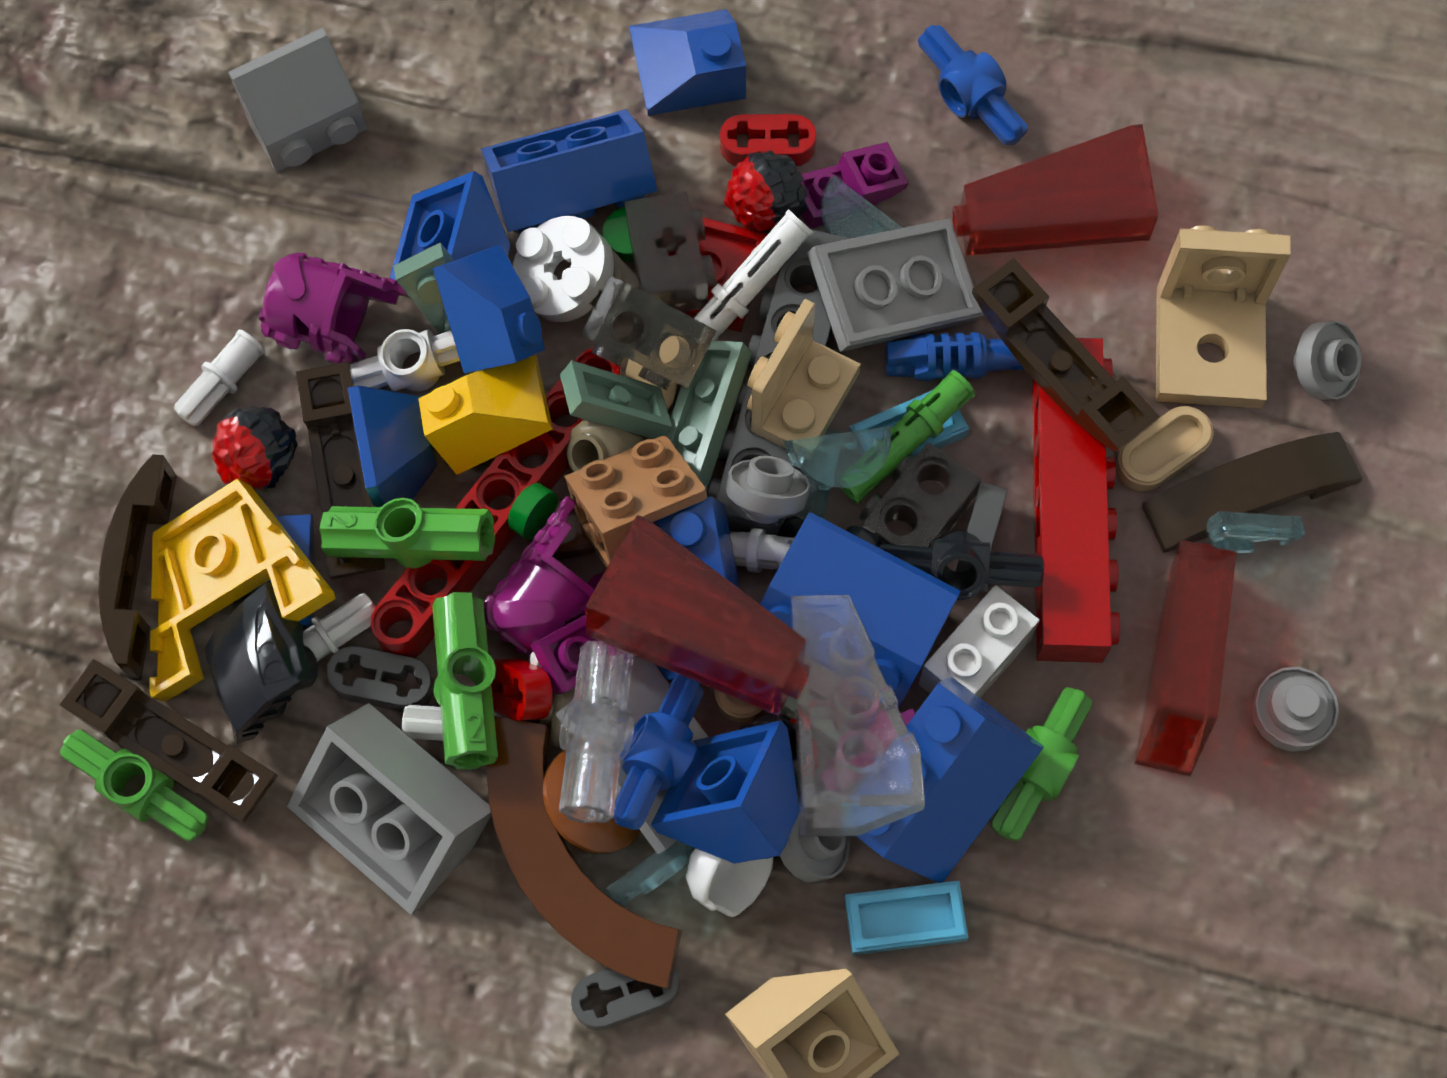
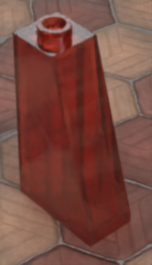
(1063, 200)
(694, 621)
(1187, 659)

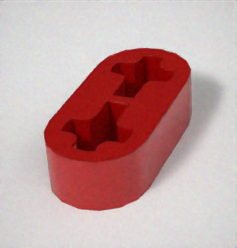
(768, 133)
(521, 690)

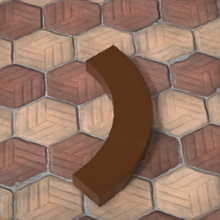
(552, 874)

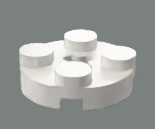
(544, 248)

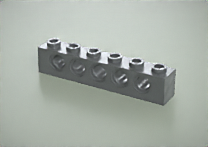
(742, 443)

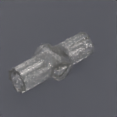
(596, 733)

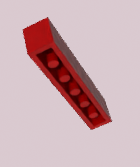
(1073, 532)

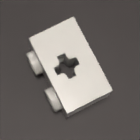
(982, 644)

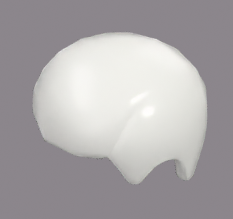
(726, 885)

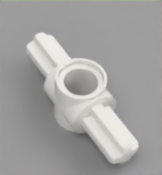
(387, 365)

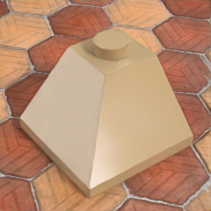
(813, 1027)

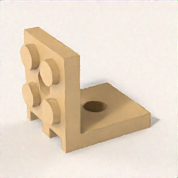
(1216, 295)

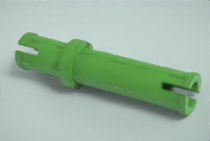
(921, 421)

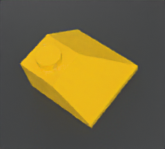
(486, 413)

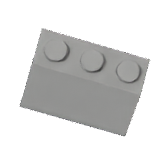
(388, 806)

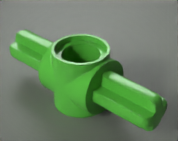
(1050, 768)
(153, 801)

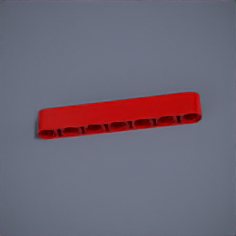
(502, 477)

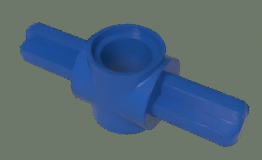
(972, 85)
(658, 752)

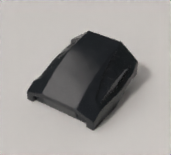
(258, 663)

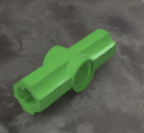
(431, 535)
(465, 710)

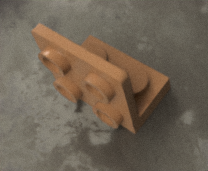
(641, 481)

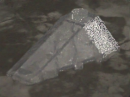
(851, 742)

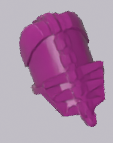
(321, 305)
(538, 589)

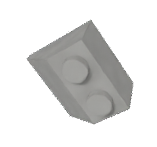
(298, 100)

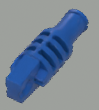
(936, 356)

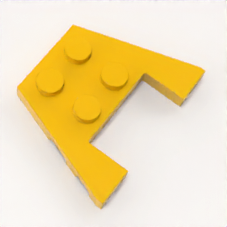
(211, 561)

